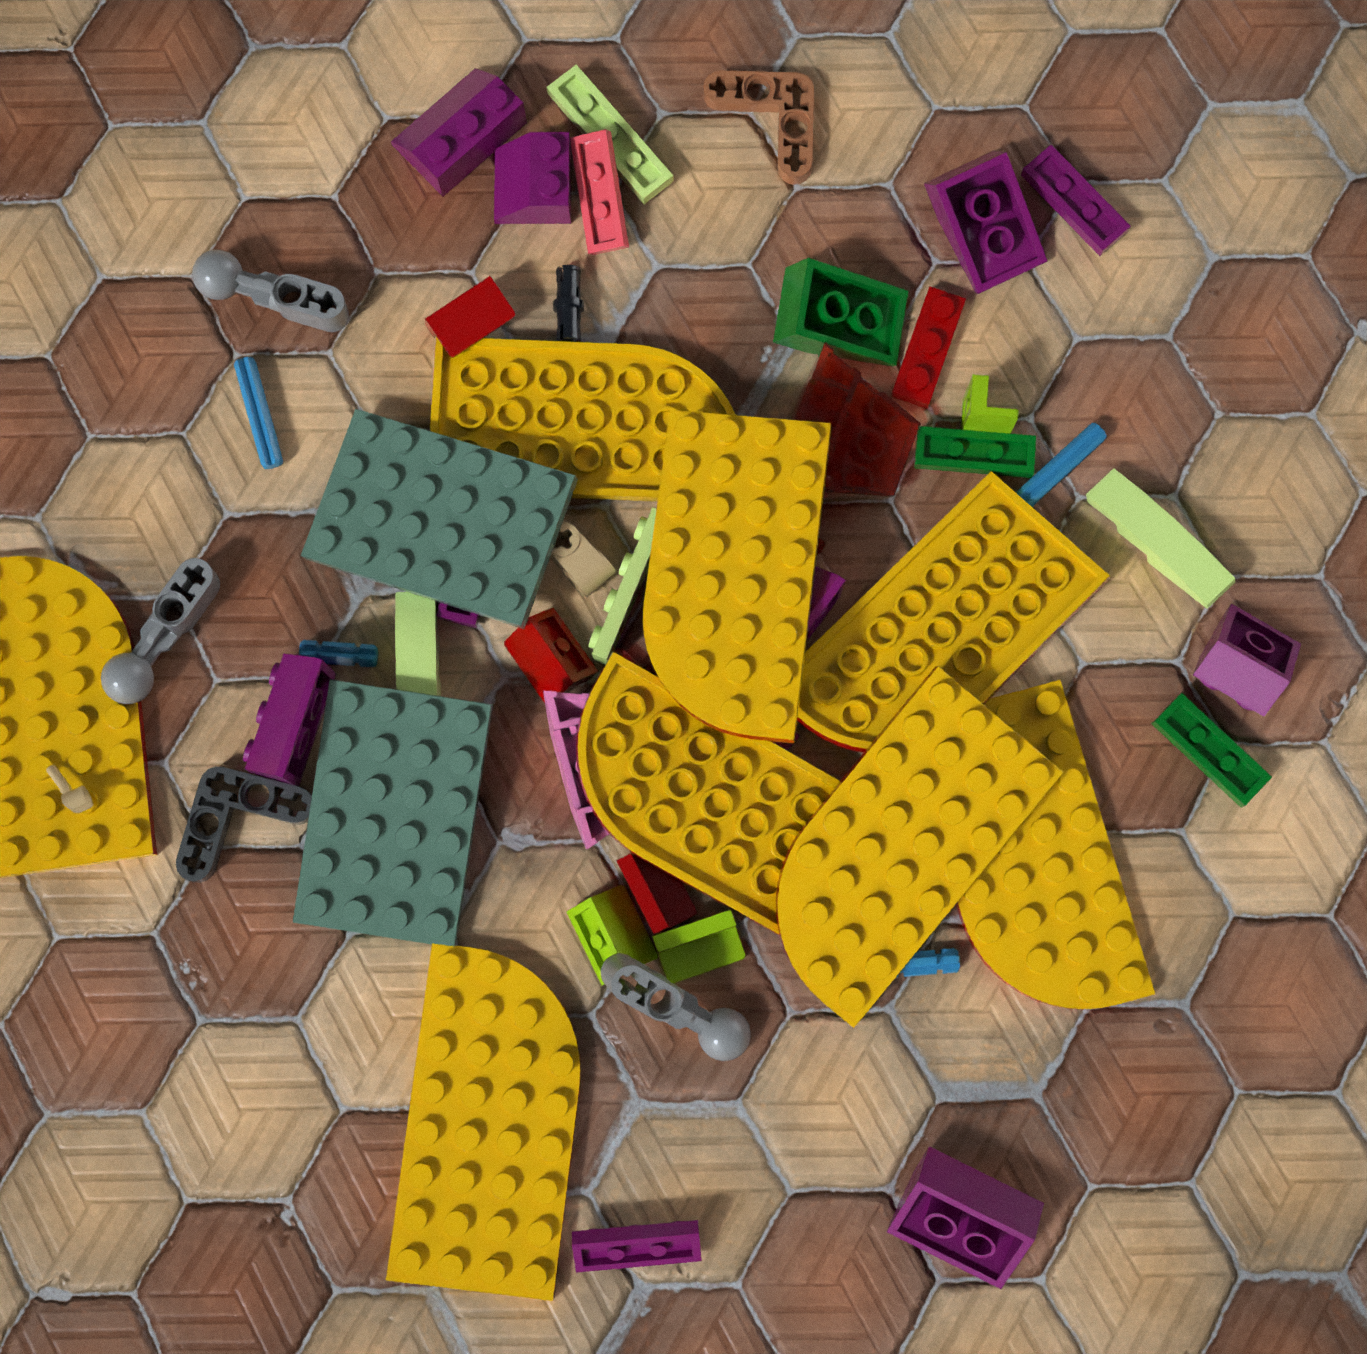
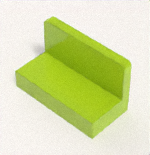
(978, 416)
(611, 926)
(699, 947)

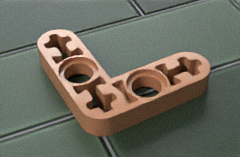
(778, 100)

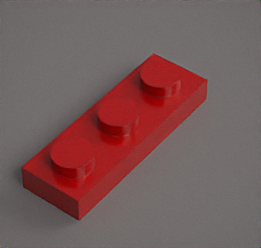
(928, 347)

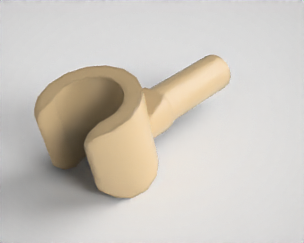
(76, 799)

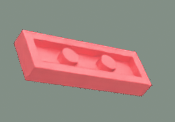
(599, 192)

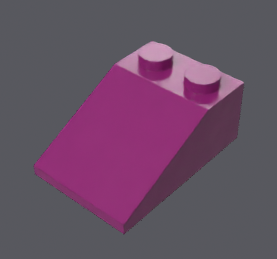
(986, 220)

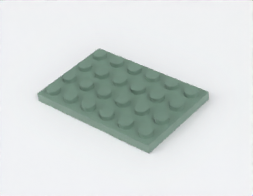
(440, 518)
(392, 813)

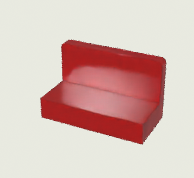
(470, 317)
(549, 654)
(657, 894)

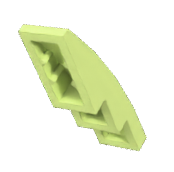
(1161, 538)
(416, 644)

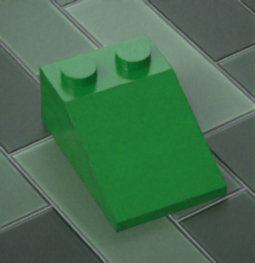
(842, 308)

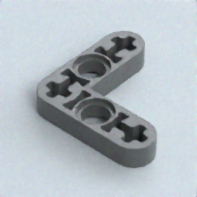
(223, 808)

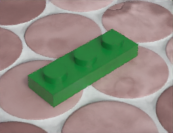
(975, 452)
(1211, 750)

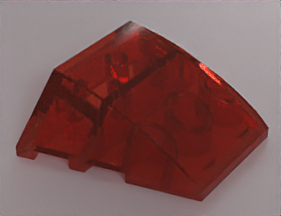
(868, 428)

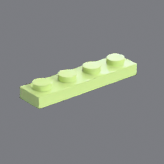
(593, 112)
(621, 601)

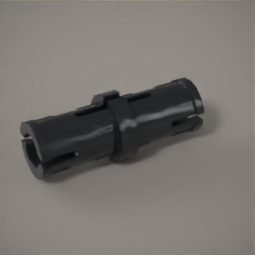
(568, 303)

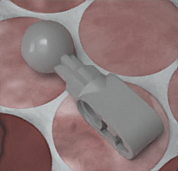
(220, 276)
(129, 676)
(721, 1033)

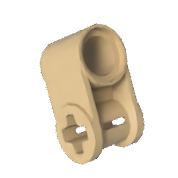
(582, 562)

